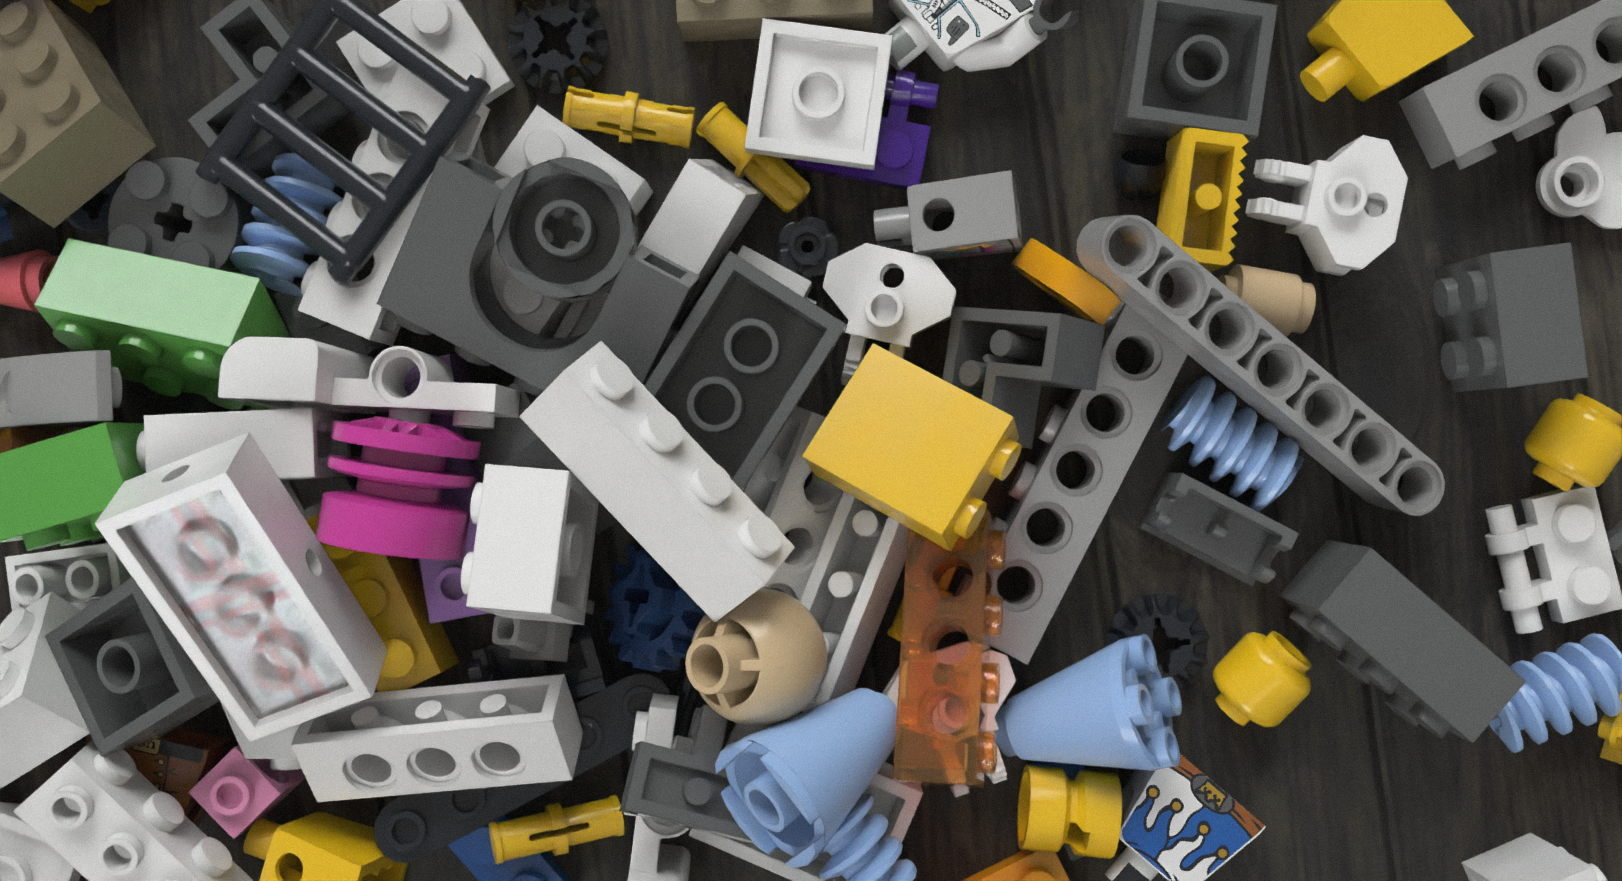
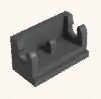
(1216, 528)

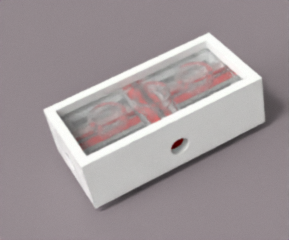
(245, 587)

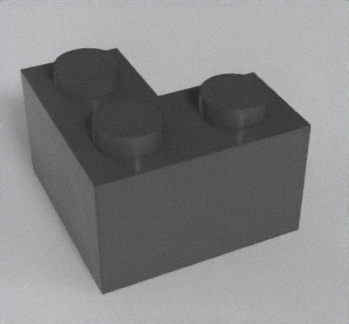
(249, 39)
(1012, 353)

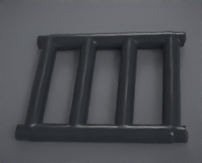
(384, 203)

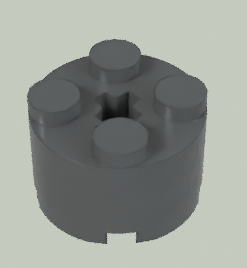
(554, 194)
(162, 198)

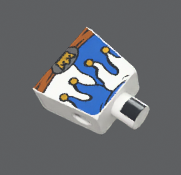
(1179, 826)

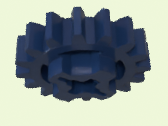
(650, 614)

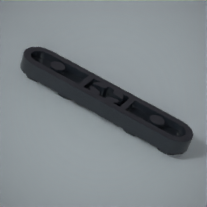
(427, 822)

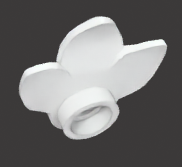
(1592, 164)

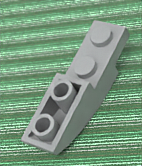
(58, 389)

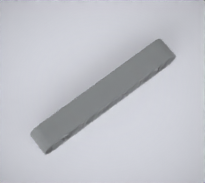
(1234, 361)

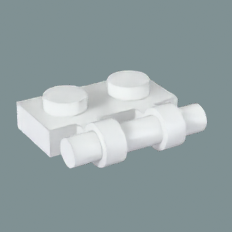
(1569, 553)

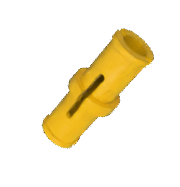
(628, 117)
(515, 839)

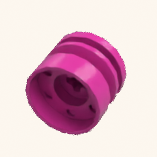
(398, 490)

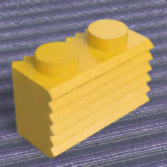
(1201, 193)

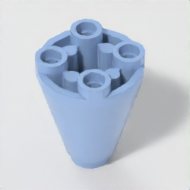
(1097, 712)

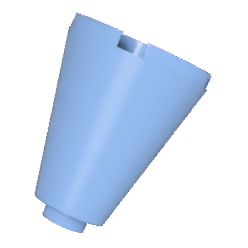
(807, 772)

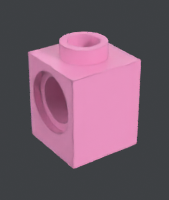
(243, 790)

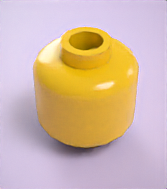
(1576, 442)
(1262, 679)

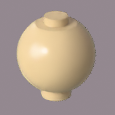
(758, 659)

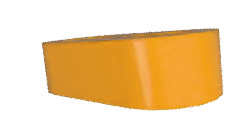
(1066, 282)

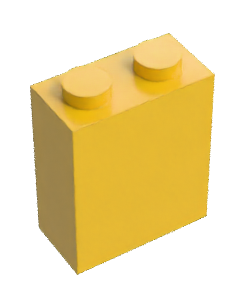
(914, 447)

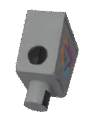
(983, 220)

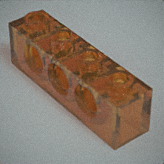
(920, 750)

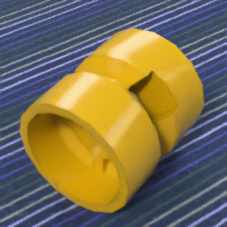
(1069, 811)

